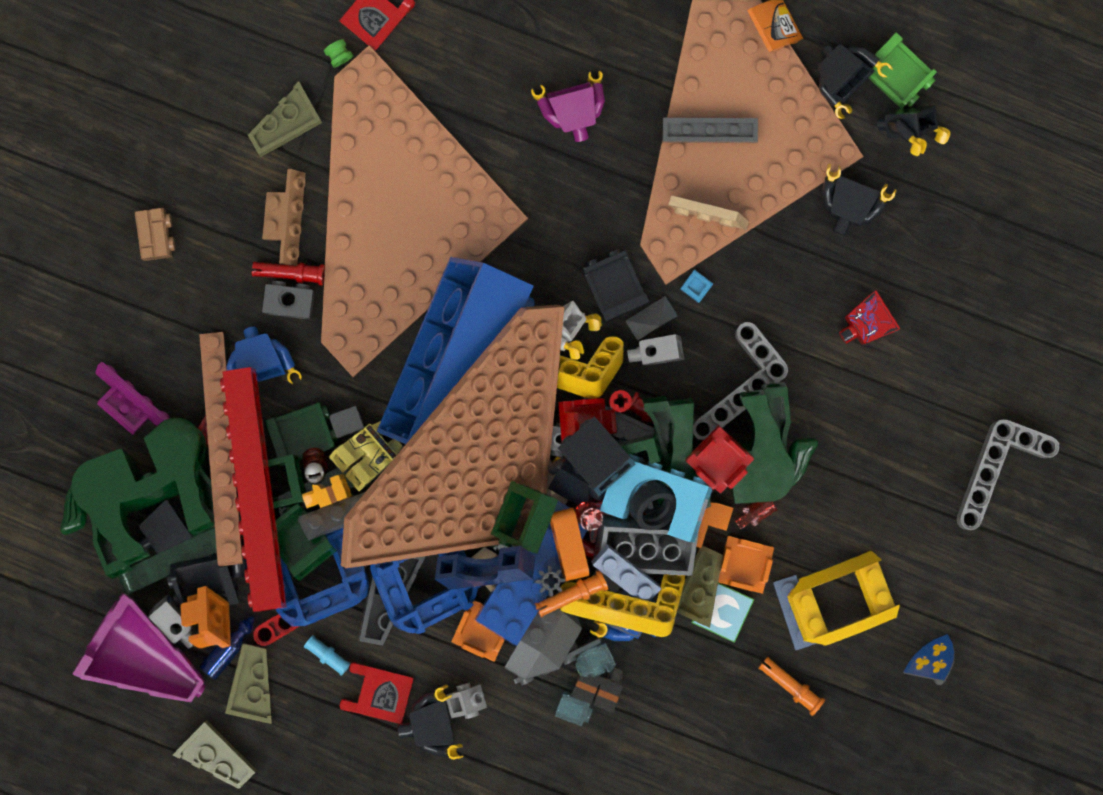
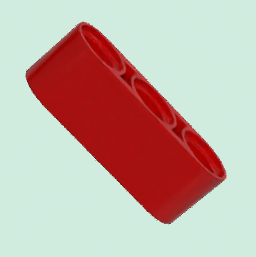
(276, 630)

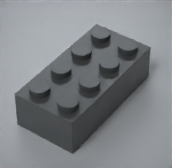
(647, 549)

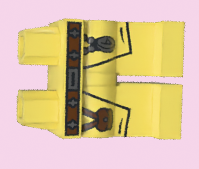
(374, 451)

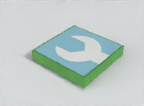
(728, 613)

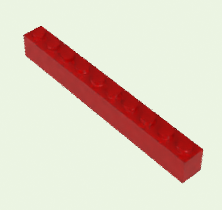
(254, 489)

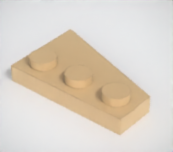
(708, 212)

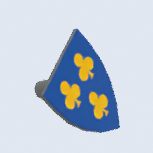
(933, 660)

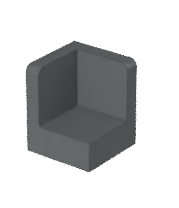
(347, 422)

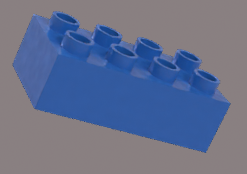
(461, 322)

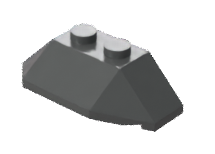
(544, 644)

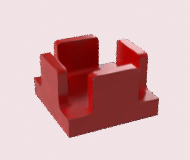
(576, 412)
(720, 460)

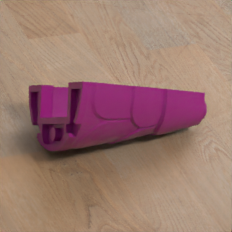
(138, 656)

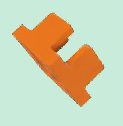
(746, 564)
(211, 614)
(475, 637)

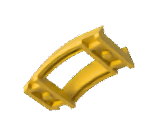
(873, 588)

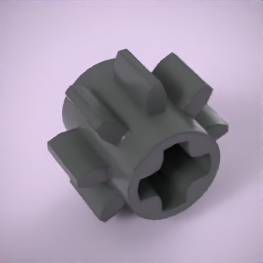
(555, 575)

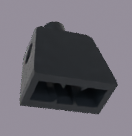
(164, 528)

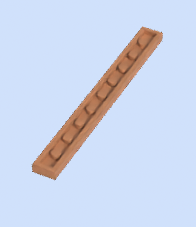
(223, 491)

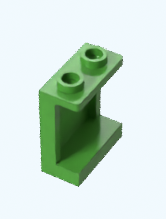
(907, 76)

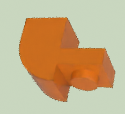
(714, 516)

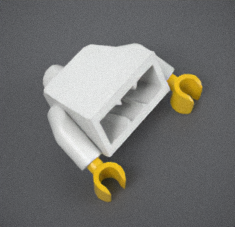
(572, 323)

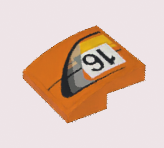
(775, 24)

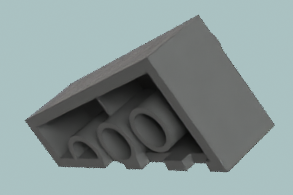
(375, 620)

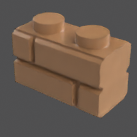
(154, 234)

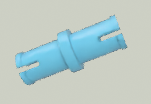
(327, 655)

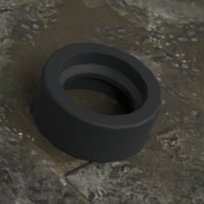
(646, 495)

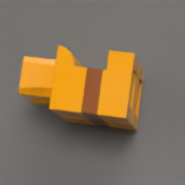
(328, 495)

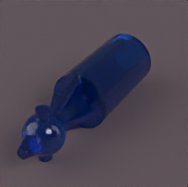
(221, 657)

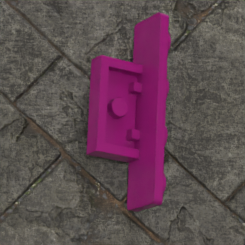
(126, 403)

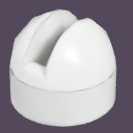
(314, 468)

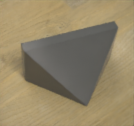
(651, 318)

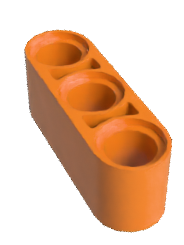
(569, 544)

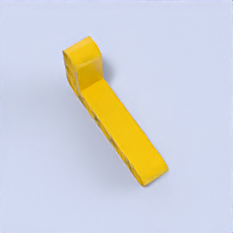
(592, 378)
(631, 608)

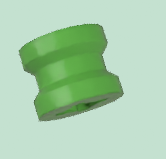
(338, 53)

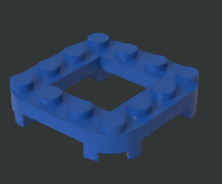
(329, 601)
(425, 613)

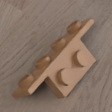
(284, 217)

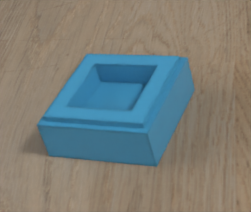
(696, 286)

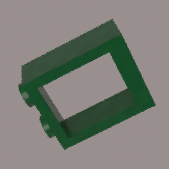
(295, 480)
(537, 520)

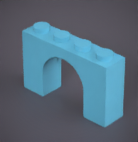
(690, 496)

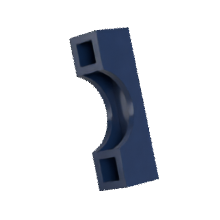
(510, 565)

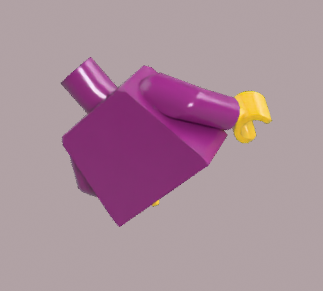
(573, 107)

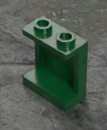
(302, 431)
(649, 442)
(295, 550)

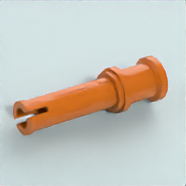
(582, 589)
(800, 692)

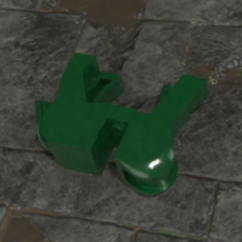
(773, 468)
(113, 487)

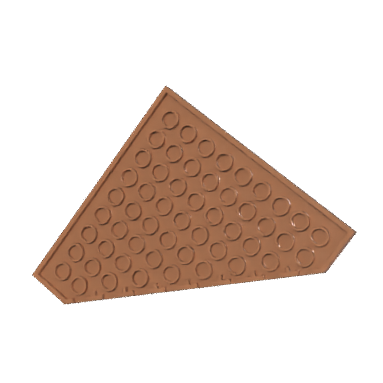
(733, 75)
(396, 211)
(461, 461)

